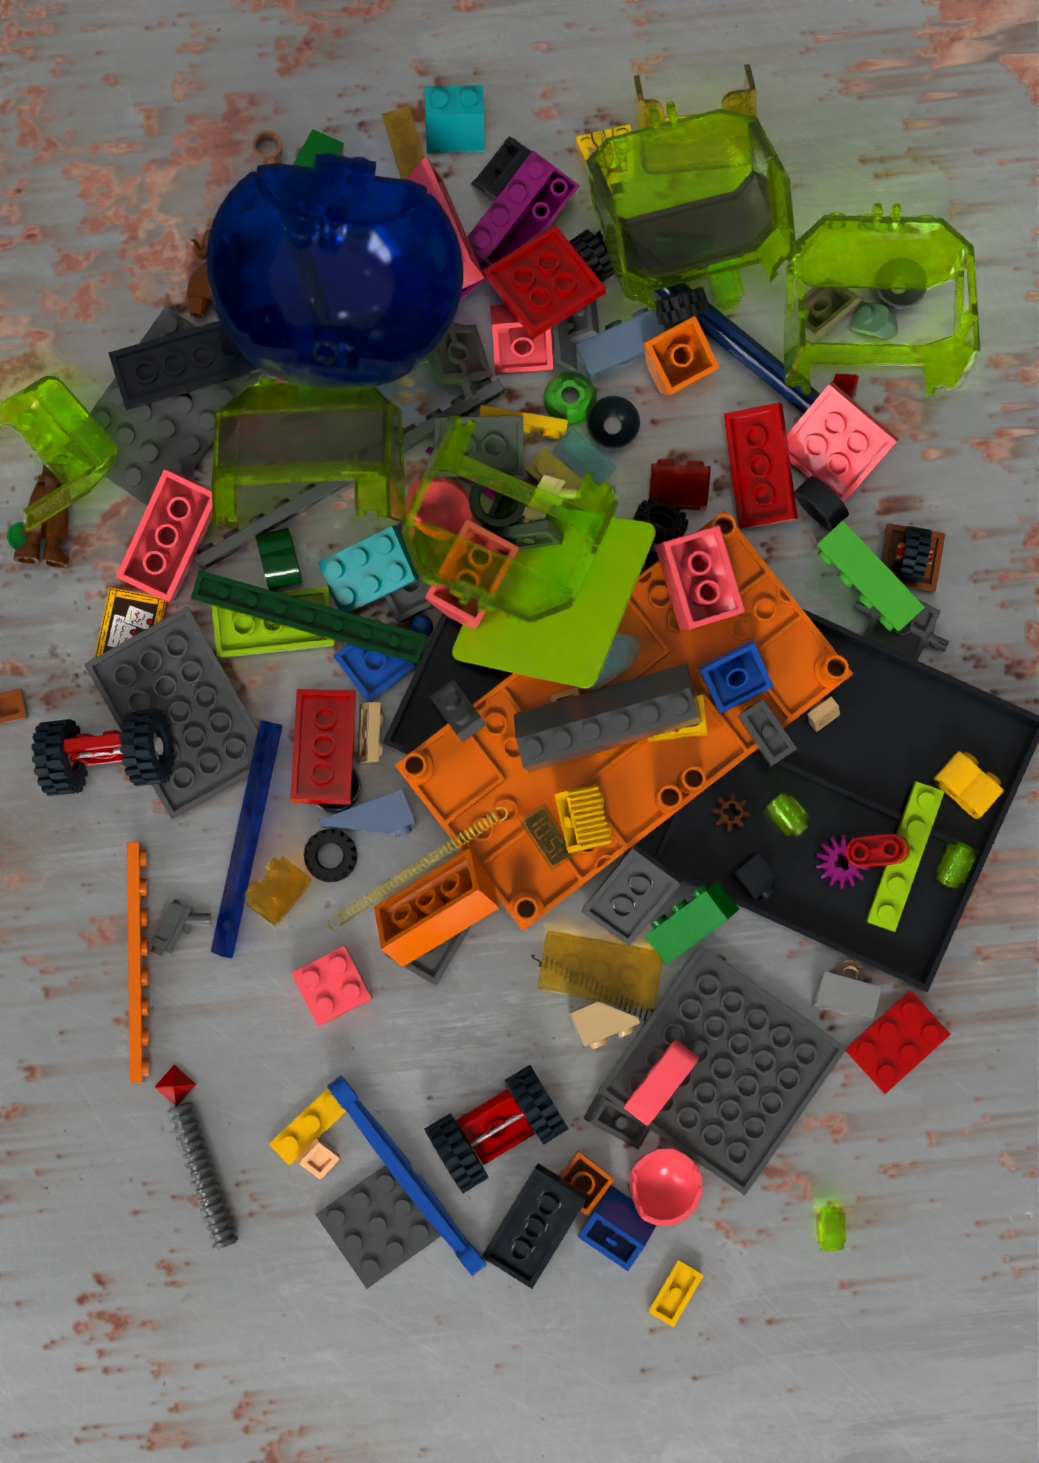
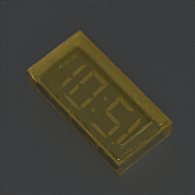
(547, 836)

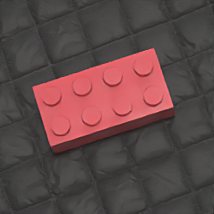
(168, 535)

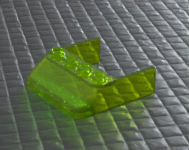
(64, 440)

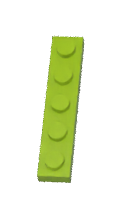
(898, 878)

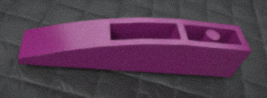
(520, 212)

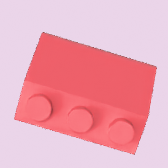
(699, 578)
(447, 602)

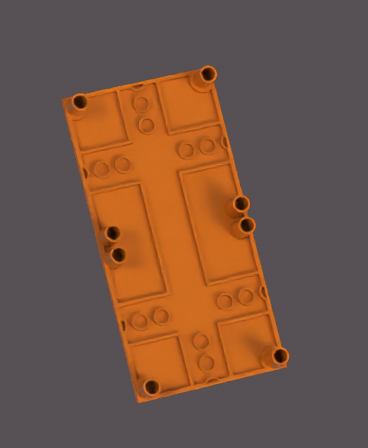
(638, 780)

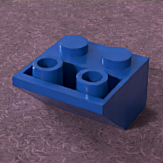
(616, 1229)

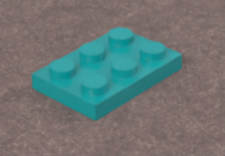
(369, 570)

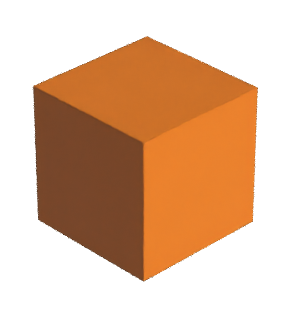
(588, 1177)

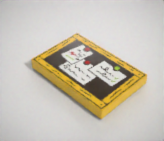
(126, 616)

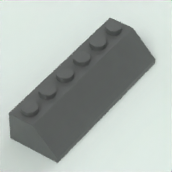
(606, 718)

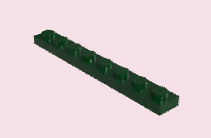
(309, 617)

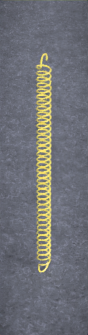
(429, 854)

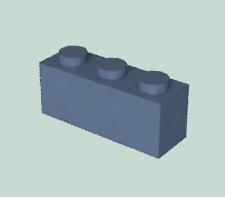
(618, 344)

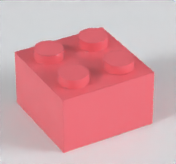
(332, 985)

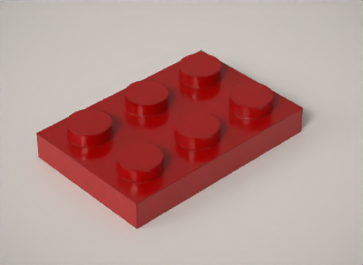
(897, 1042)

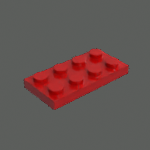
(760, 466)
(323, 746)

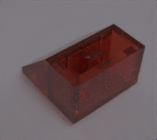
(680, 484)

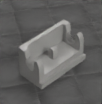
(847, 996)

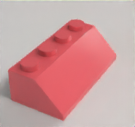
(429, 177)

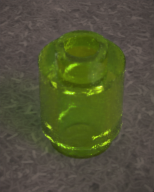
(788, 814)
(955, 864)
(831, 1228)

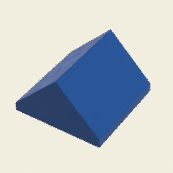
(735, 676)

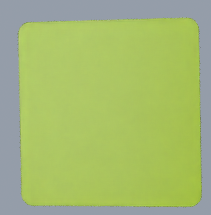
(576, 641)

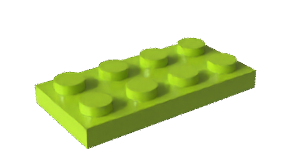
(246, 635)

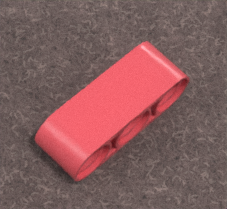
(661, 1082)

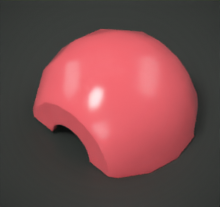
(443, 505)
(665, 1187)

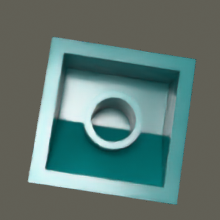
(454, 119)

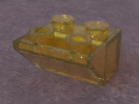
(278, 890)

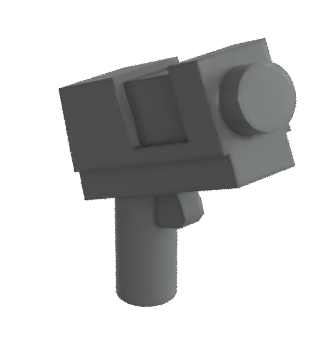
(175, 920)

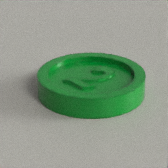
(15, 537)

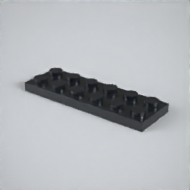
(177, 364)

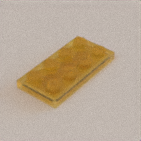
(600, 970)

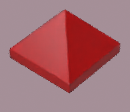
(847, 383)
(175, 1085)

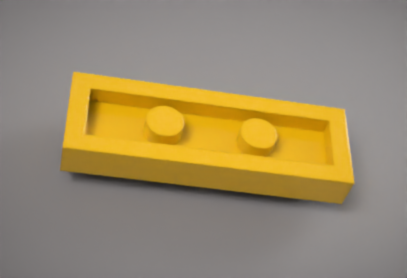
(549, 426)
(307, 1126)

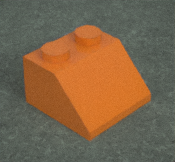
(679, 356)

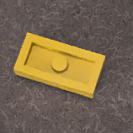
(675, 1293)

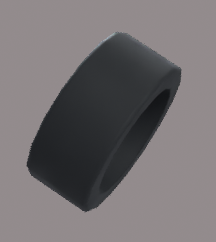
(821, 503)
(487, 520)

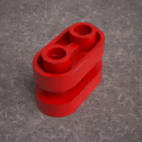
(878, 850)

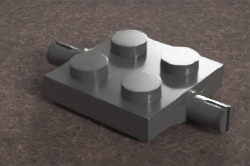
(460, 359)
(911, 637)

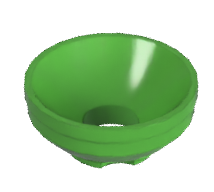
(573, 412)

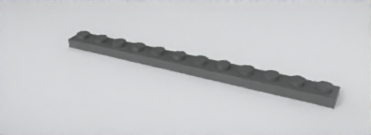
(312, 495)

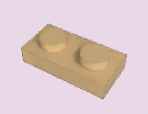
(370, 722)

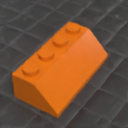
(435, 908)

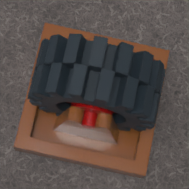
(913, 555)

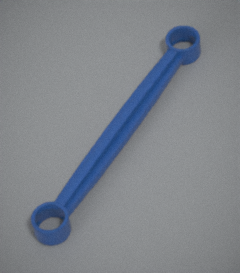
(406, 1176)

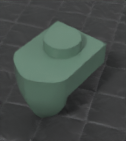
(875, 321)

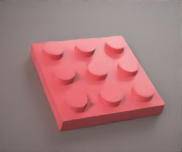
(838, 442)

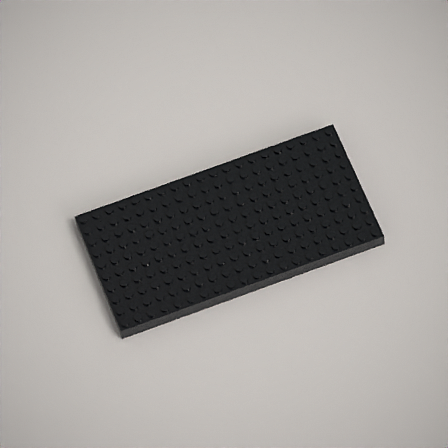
(850, 778)

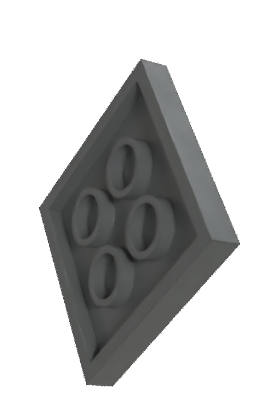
(377, 1226)

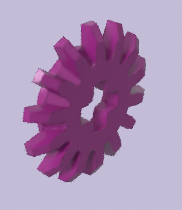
(838, 873)

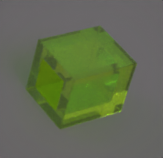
(726, 289)

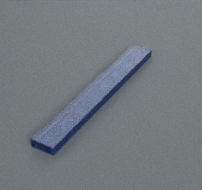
(246, 838)

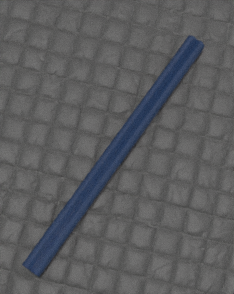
(743, 348)

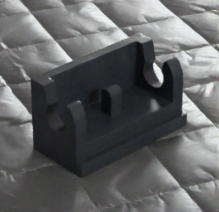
(501, 168)

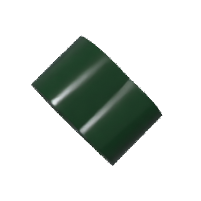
(279, 559)

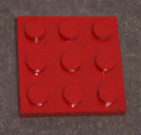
(544, 281)

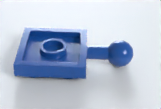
(376, 672)

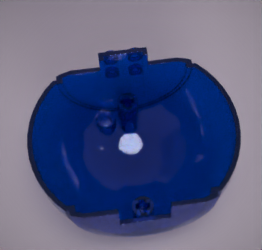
(333, 272)

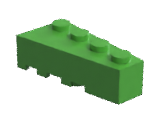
(870, 576)

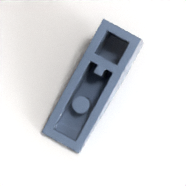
(381, 815)

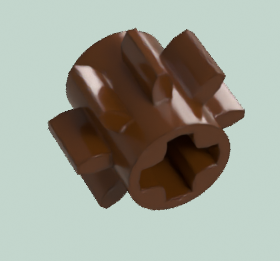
(723, 818)

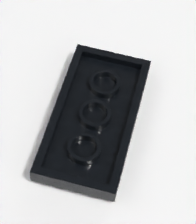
(535, 1225)

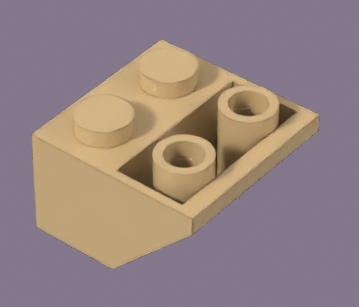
(600, 1021)

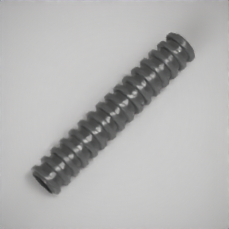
(202, 1175)

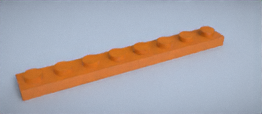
(137, 949)

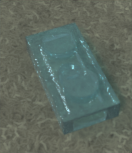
(584, 456)

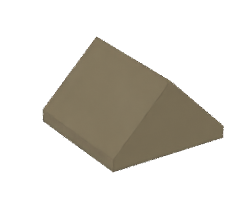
(827, 310)

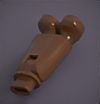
(53, 529)

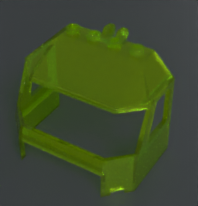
(882, 255)
(484, 573)

